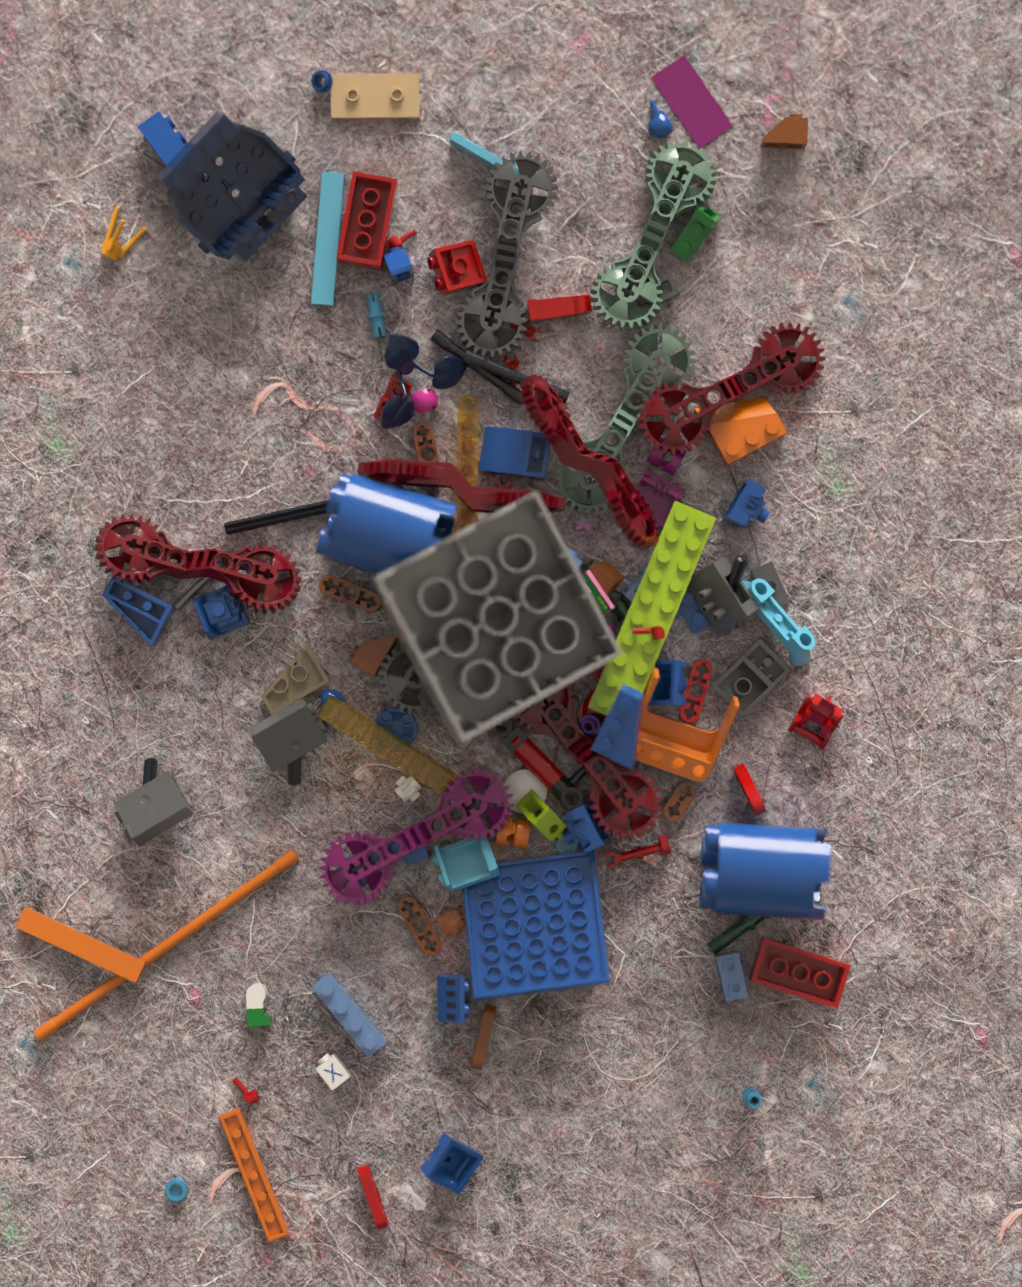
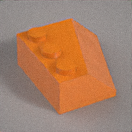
(744, 428)

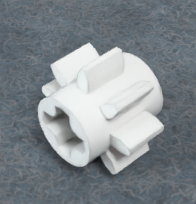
(407, 788)

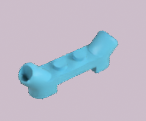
(796, 640)

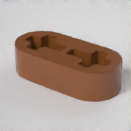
(684, 804)

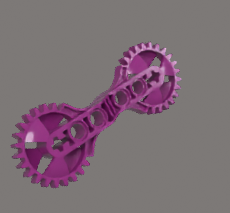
(416, 836)

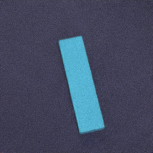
(477, 152)

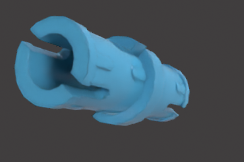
(376, 315)
(756, 1100)

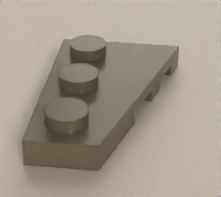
(296, 681)

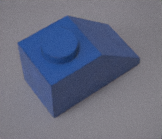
(398, 265)

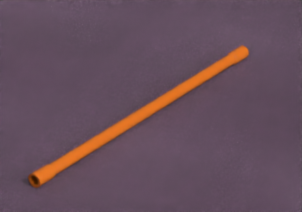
(280, 865)

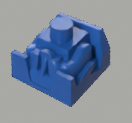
(747, 506)
(220, 612)
(670, 684)
(583, 828)
(451, 1164)

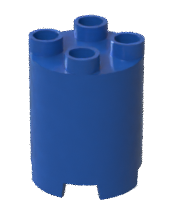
(381, 524)
(764, 870)

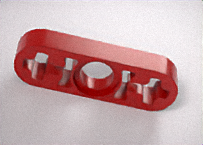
(705, 676)
(749, 789)
(373, 1197)

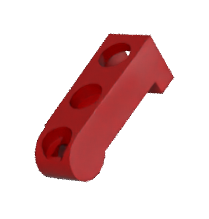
(558, 308)

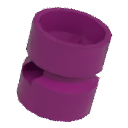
(657, 459)

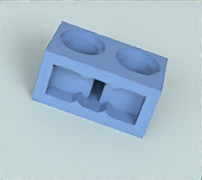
(731, 975)

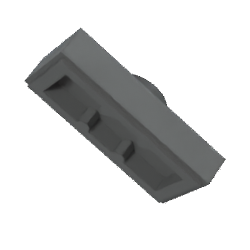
(768, 573)

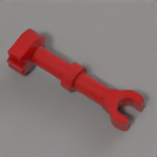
(640, 852)

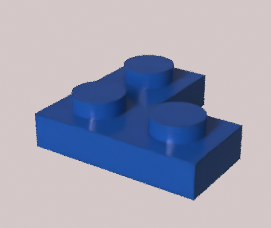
(692, 613)

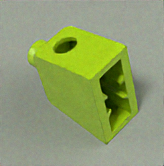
(547, 822)

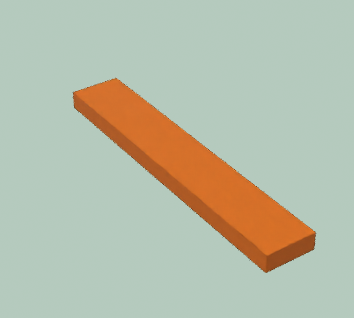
(81, 944)
(254, 1174)

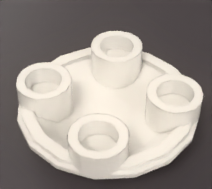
(521, 783)

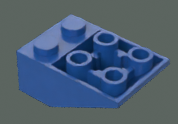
(515, 453)

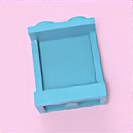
(465, 863)

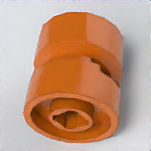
(514, 832)

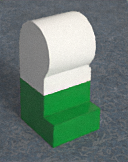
(256, 1006)

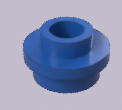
(316, 81)

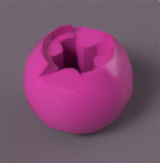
(424, 400)

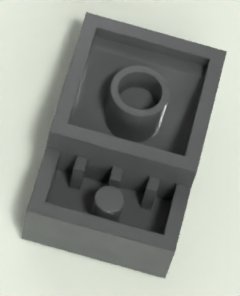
(752, 676)

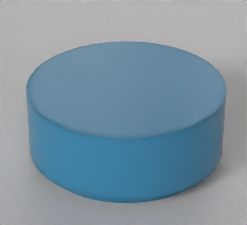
(562, 847)
(176, 1190)

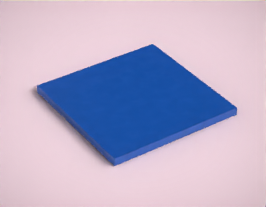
(536, 927)

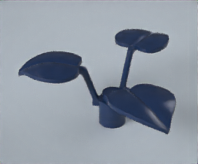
(399, 356)

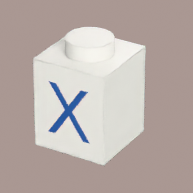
(332, 1070)

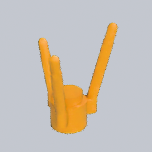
(110, 246)

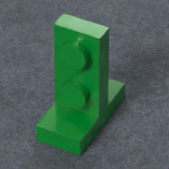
(695, 232)

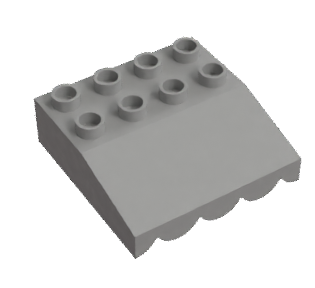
(496, 617)

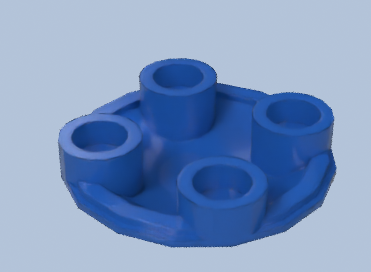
(399, 723)

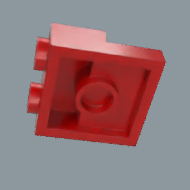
(456, 267)

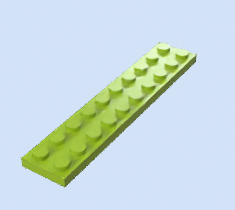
(654, 603)

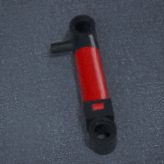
(541, 765)

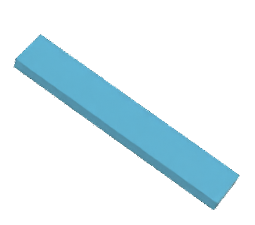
(327, 239)

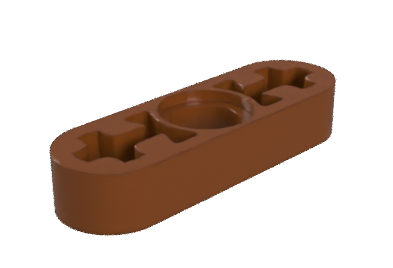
(430, 437)
(336, 581)
(422, 943)
(483, 1037)

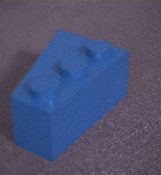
(162, 138)
(143, 611)
(620, 730)

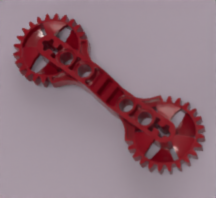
(731, 388)
(554, 421)
(447, 476)
(197, 564)
(580, 750)

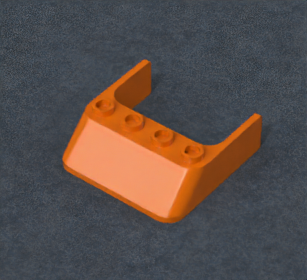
(677, 745)

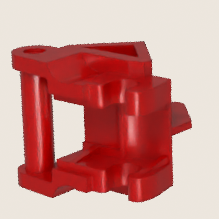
(821, 712)

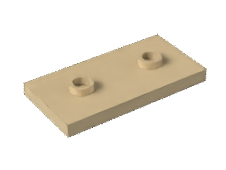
(375, 96)

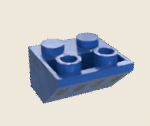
(451, 998)

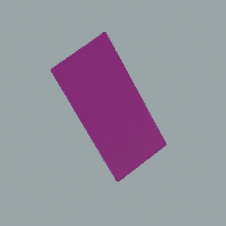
(691, 101)

